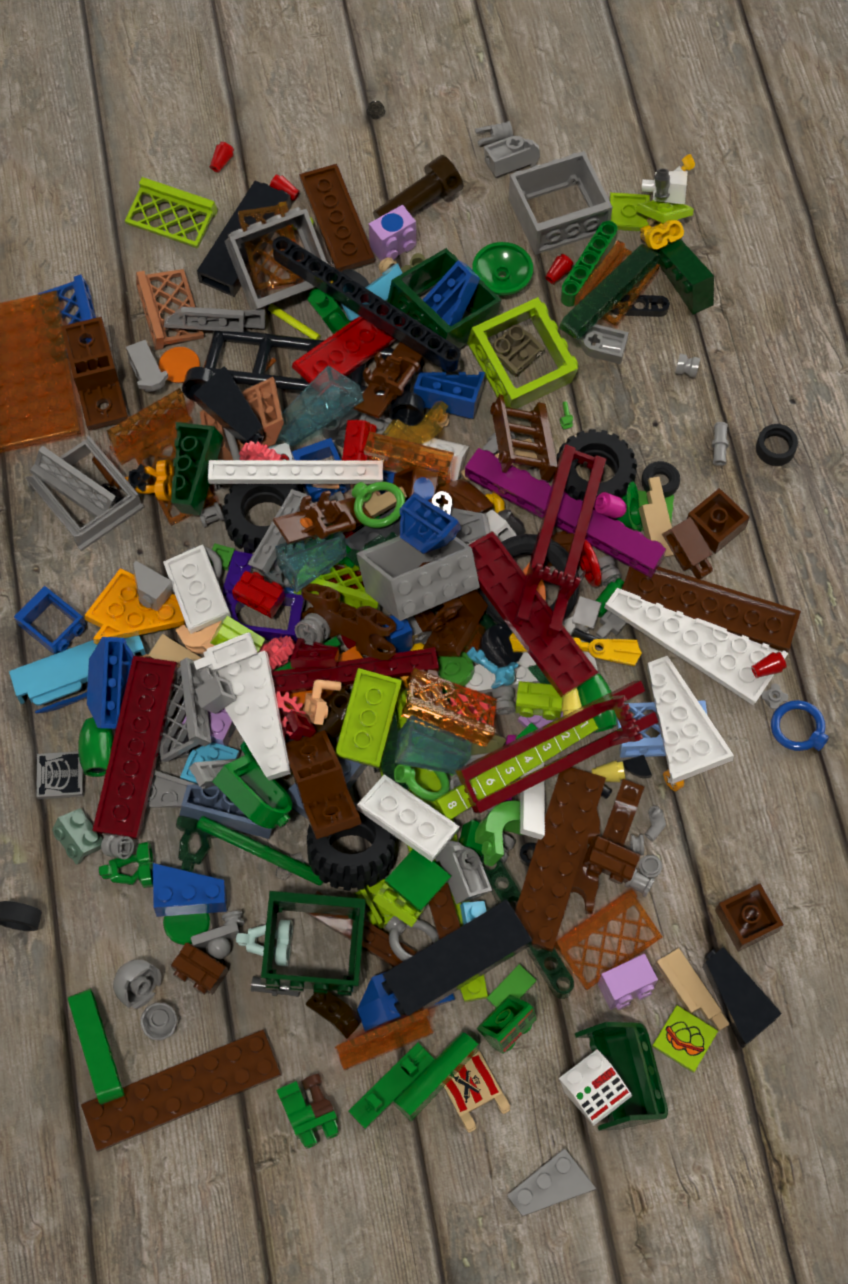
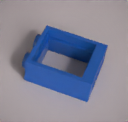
(315, 453)
(37, 606)

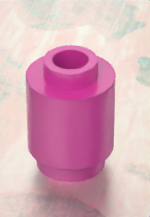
(610, 505)

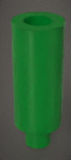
(607, 593)

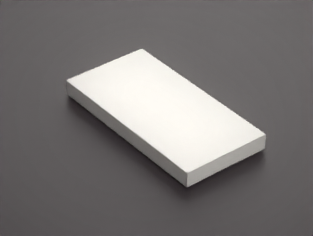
(196, 589)
(407, 817)

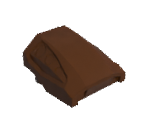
(466, 496)

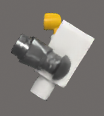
(670, 185)
(504, 524)

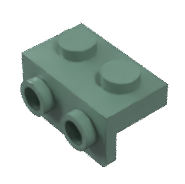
(76, 835)

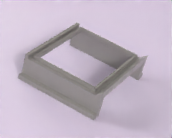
(104, 522)

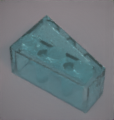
(309, 558)
(431, 747)

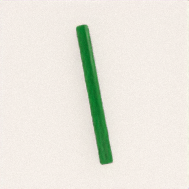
(258, 849)

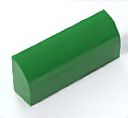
(436, 1076)

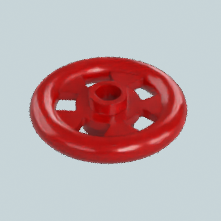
(590, 565)

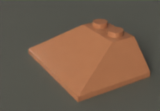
(266, 406)

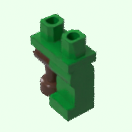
(311, 1117)

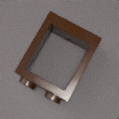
(429, 622)

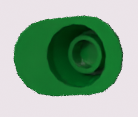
(632, 517)

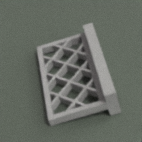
(71, 483)
(266, 552)
(196, 718)

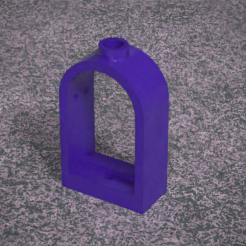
(297, 608)

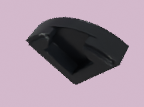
(638, 767)

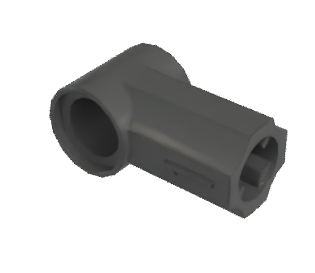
(340, 423)

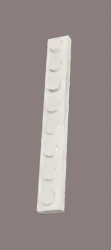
(294, 472)

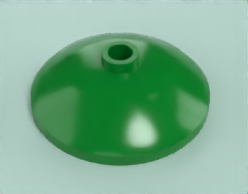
(503, 260)

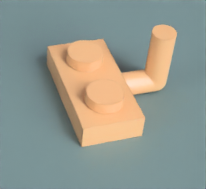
(314, 705)

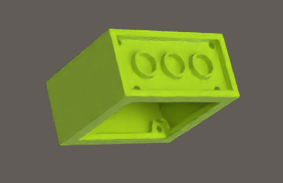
(493, 368)

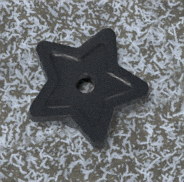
(135, 474)

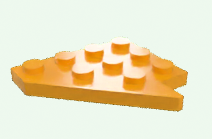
(122, 614)

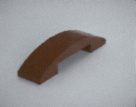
(623, 812)

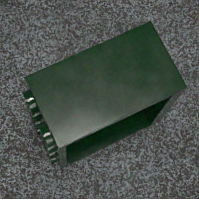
(414, 282)
(313, 904)

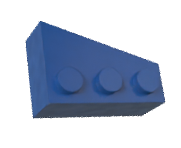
(453, 293)
(457, 391)
(186, 892)

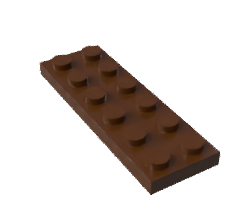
(336, 218)

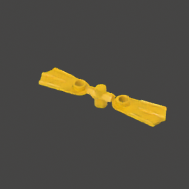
(614, 650)

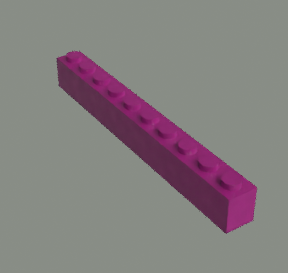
(532, 495)

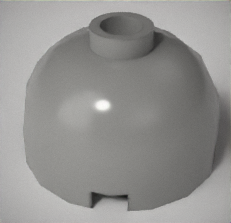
(135, 983)

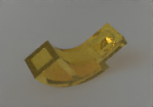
(421, 432)

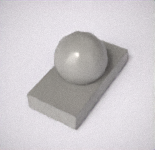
(216, 940)

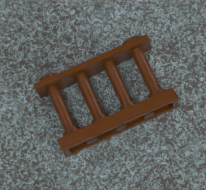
(539, 430)

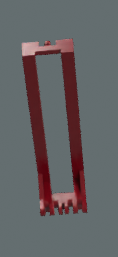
(563, 579)
(611, 701)

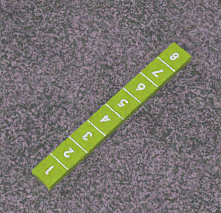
(457, 800)

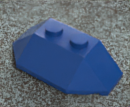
(426, 525)
(107, 680)
(378, 1008)

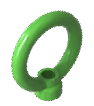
(363, 493)
(406, 775)

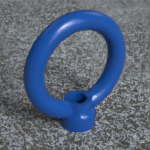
(817, 739)

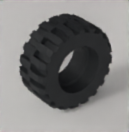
(617, 457)
(240, 501)
(352, 869)

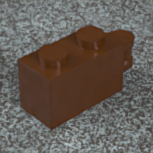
(689, 547)

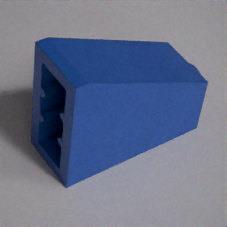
(402, 636)

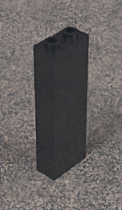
(217, 267)
(456, 960)

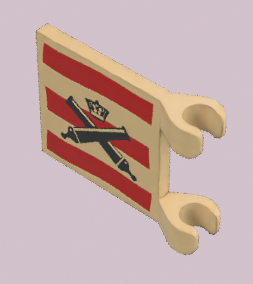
(473, 1088)

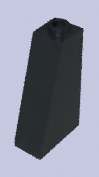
(228, 406)
(741, 999)

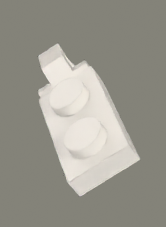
(227, 653)

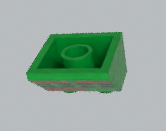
(507, 1023)

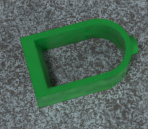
(260, 813)

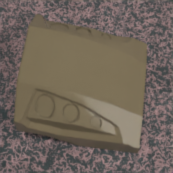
(517, 349)

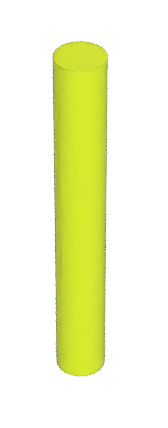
(293, 322)

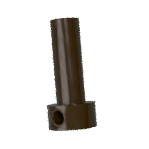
(440, 180)
(337, 706)

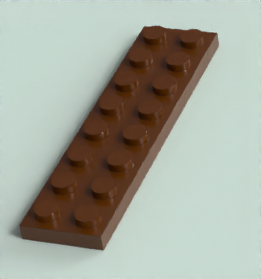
(724, 607)
(558, 855)
(182, 1090)

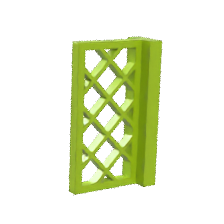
(180, 199)
(349, 596)

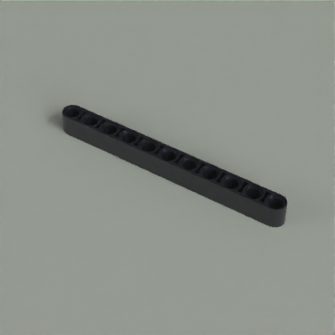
(370, 311)

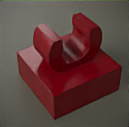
(300, 725)

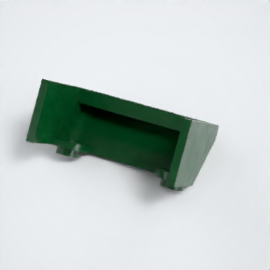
(631, 1055)

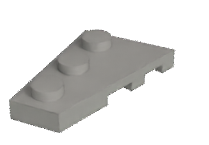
(166, 791)
(551, 1184)

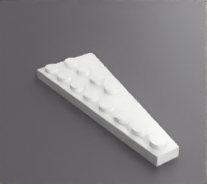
(700, 643)

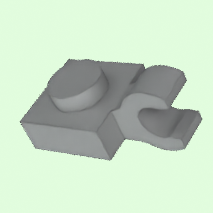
(610, 624)

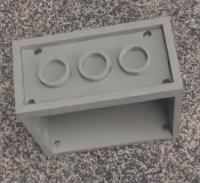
(550, 178)
(300, 220)
(404, 588)

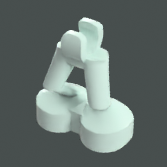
(281, 950)

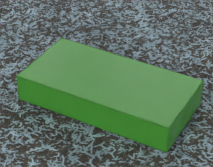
(515, 984)

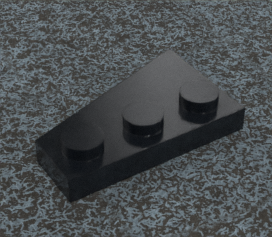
(366, 534)

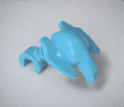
(503, 675)

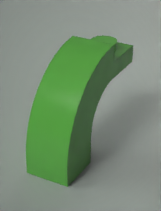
(489, 831)

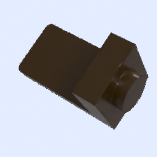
(336, 1012)

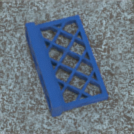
(83, 298)

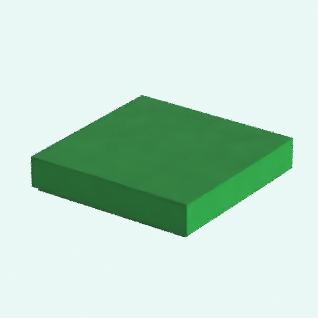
(417, 880)

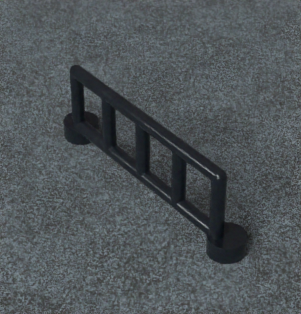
(406, 407)

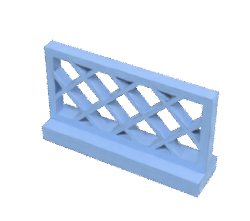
(647, 746)

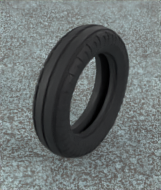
(523, 545)

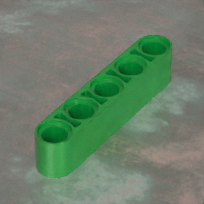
(604, 240)
(95, 1046)

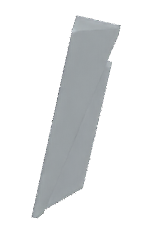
(216, 319)

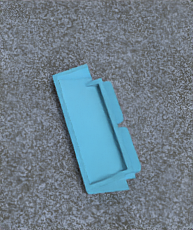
(59, 673)

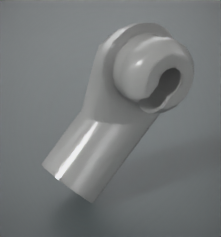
(657, 822)

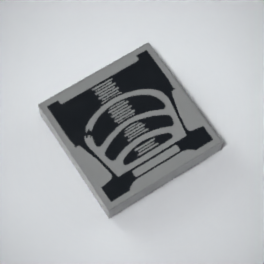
(59, 775)

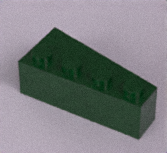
(687, 275)
(194, 449)

